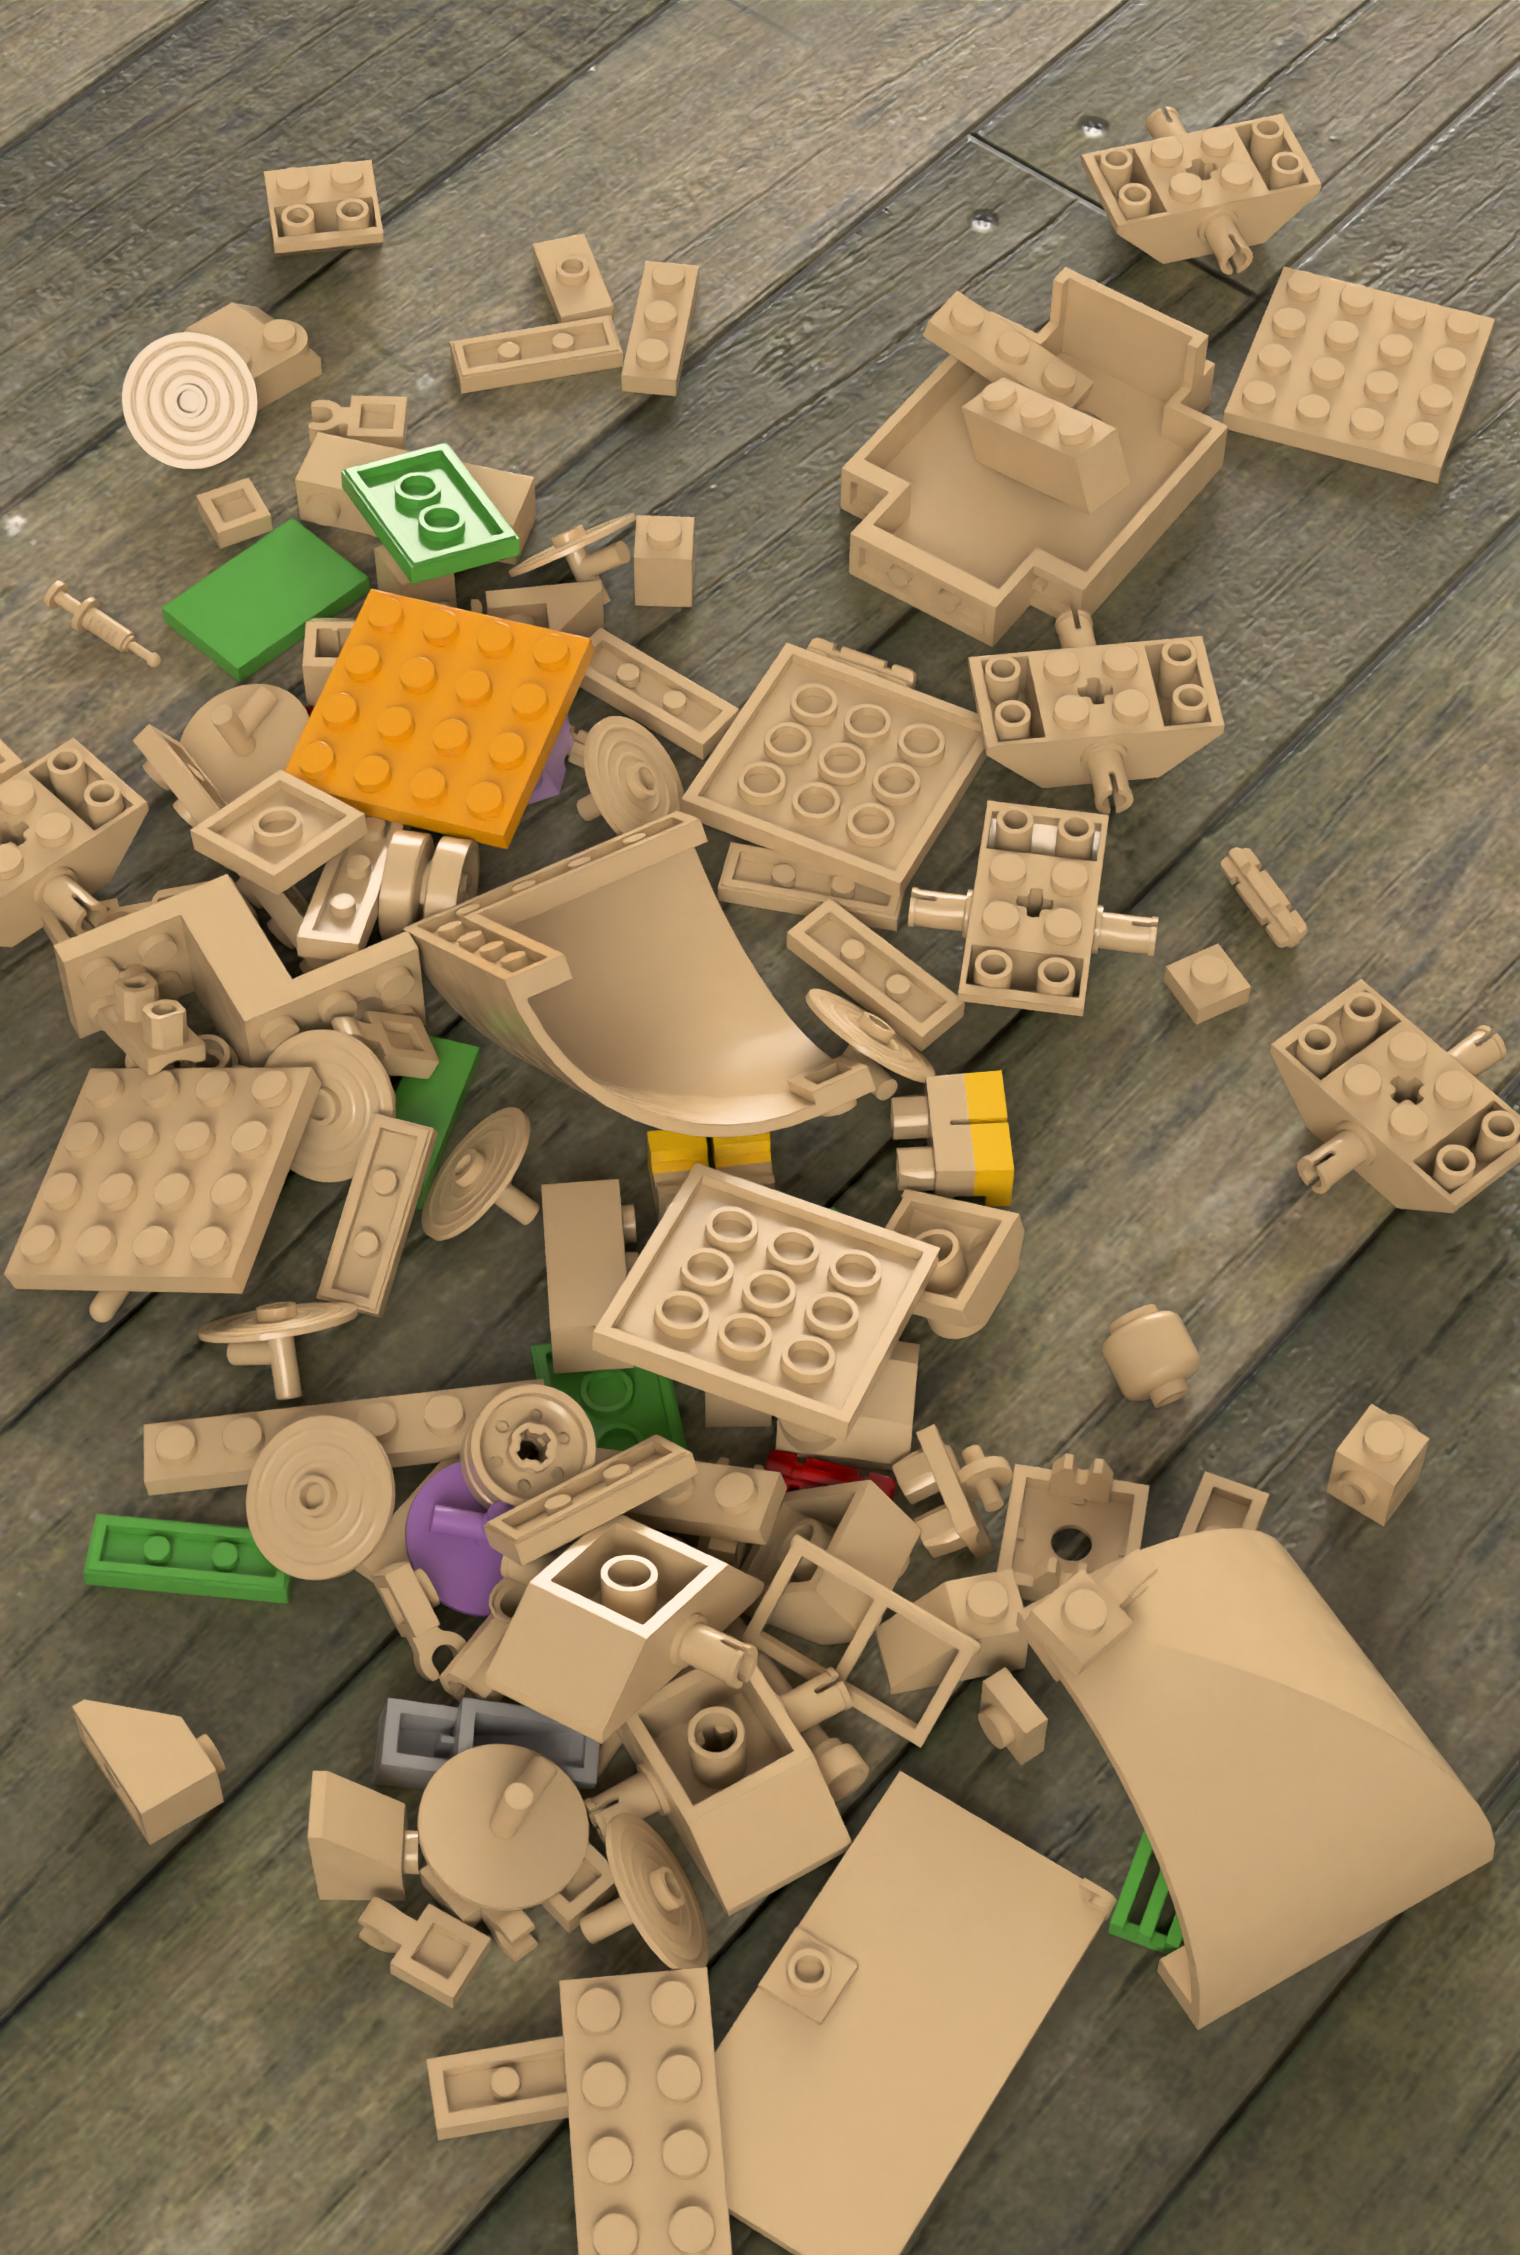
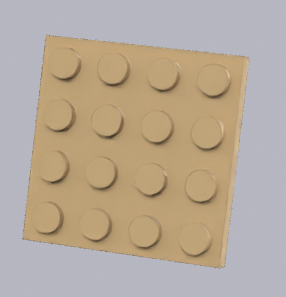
(1359, 374)
(840, 770)
(164, 1180)
(767, 1301)

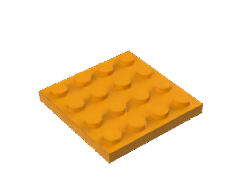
(440, 716)

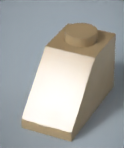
(976, 1606)
(152, 1764)
(359, 1841)

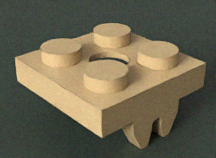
(1061, 1499)

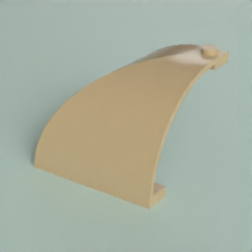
(635, 990)
(1266, 1768)

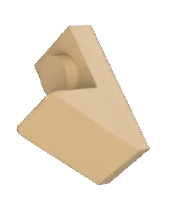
(560, 607)

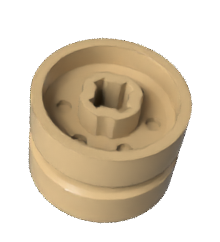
(425, 878)
(525, 1418)

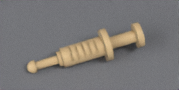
(91, 618)

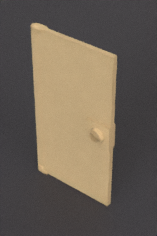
(893, 2024)

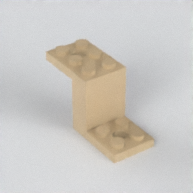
(218, 950)

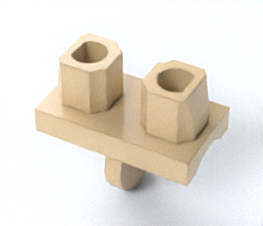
(149, 1028)
(937, 1470)

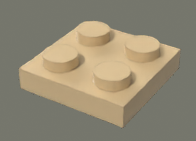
(279, 832)

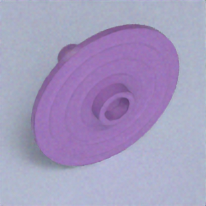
(450, 1542)

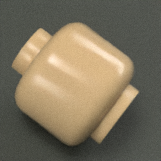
(1151, 1355)

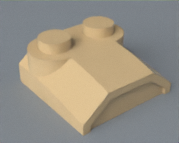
(271, 348)
(975, 1259)
(882, 1429)

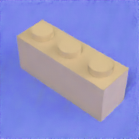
(1046, 445)
(584, 1266)

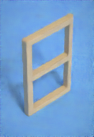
(882, 1598)

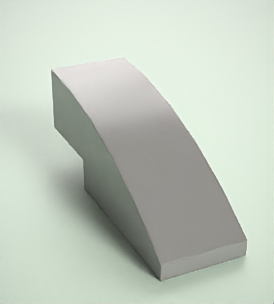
(422, 1737)

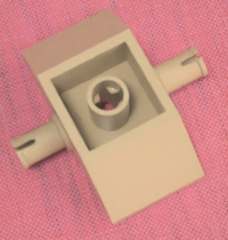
(1203, 187)
(1096, 709)
(62, 840)
(1034, 910)
(1397, 1104)
(618, 1624)
(754, 1807)

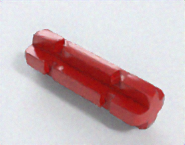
(821, 1473)

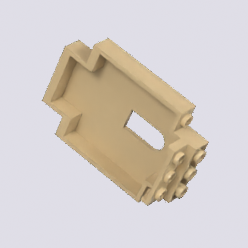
(988, 546)

